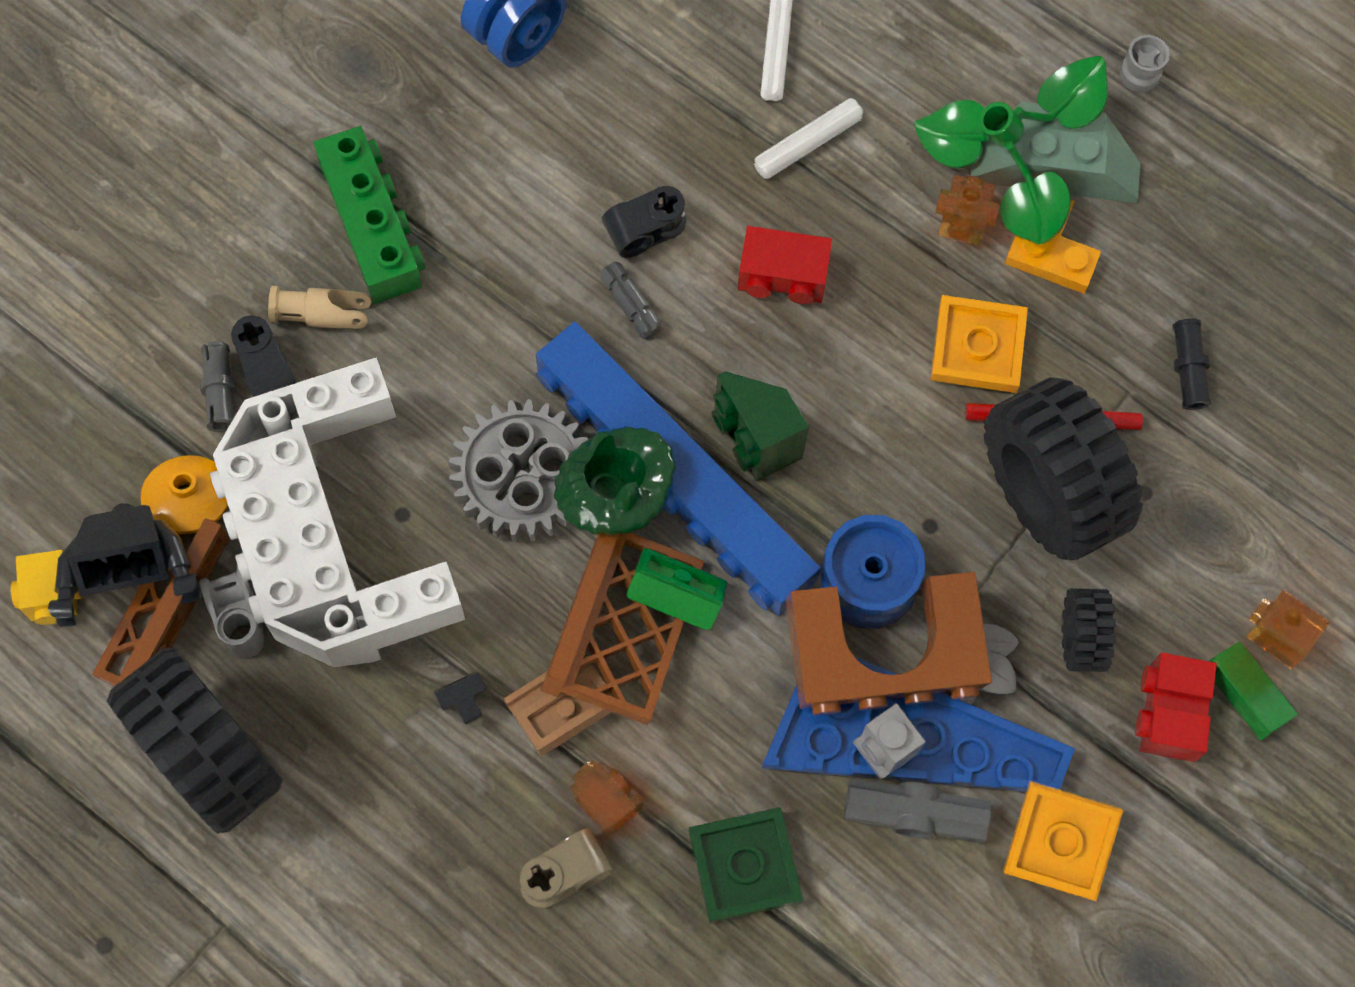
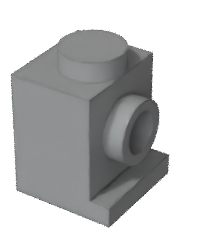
(889, 742)

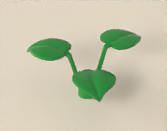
(1040, 205)

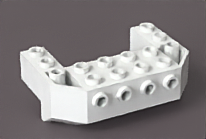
(289, 532)

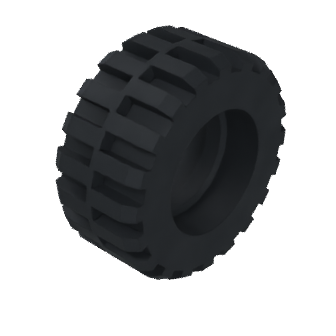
(1063, 468)
(194, 741)

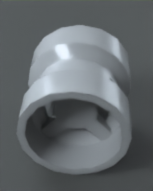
(1144, 63)

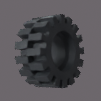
(1088, 630)

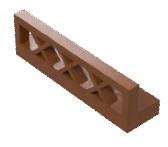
(168, 614)

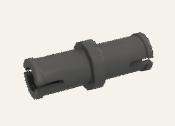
(217, 386)

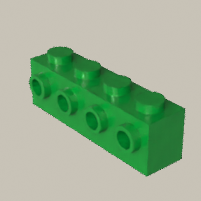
(369, 215)

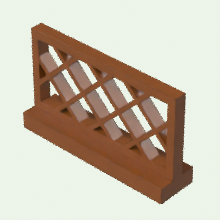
(584, 619)

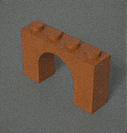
(832, 676)

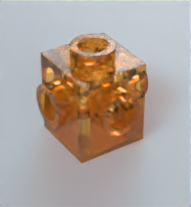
(967, 209)

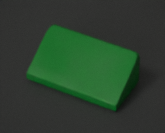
(677, 589)
(1251, 691)

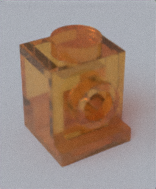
(604, 797)

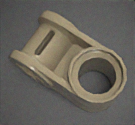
(572, 864)

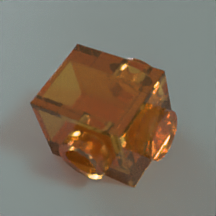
(1286, 628)

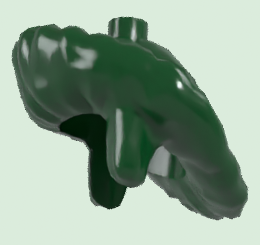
(615, 481)

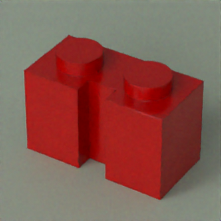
(784, 264)
(1176, 707)

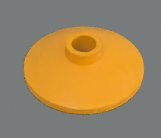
(185, 507)

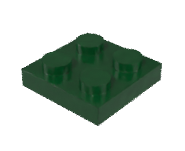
(745, 865)

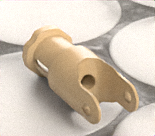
(318, 307)

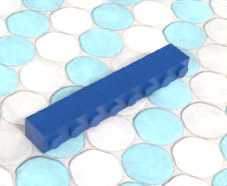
(701, 491)

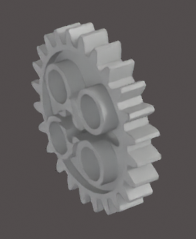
(489, 450)

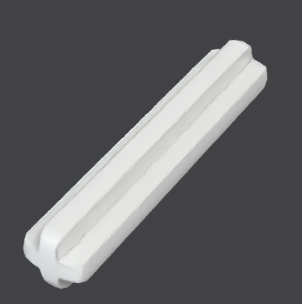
(776, 50)
(808, 138)

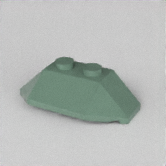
(1089, 159)

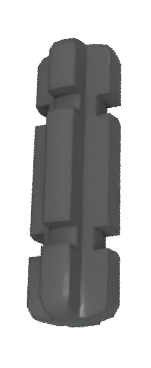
(631, 300)

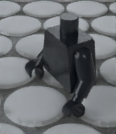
(117, 553)

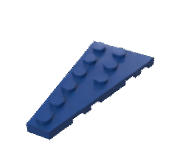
(959, 749)

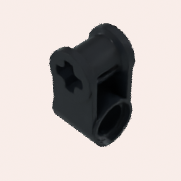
(643, 221)
(263, 363)

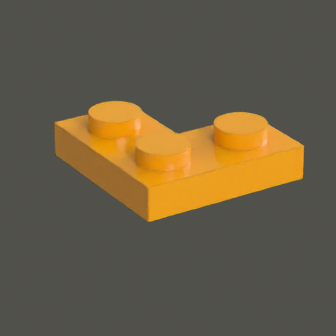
(1056, 261)

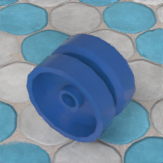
(513, 28)
(878, 546)

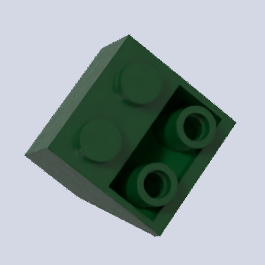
(761, 423)

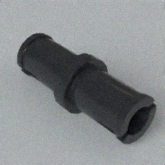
(1191, 364)

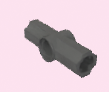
(917, 810)

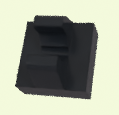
(461, 695)

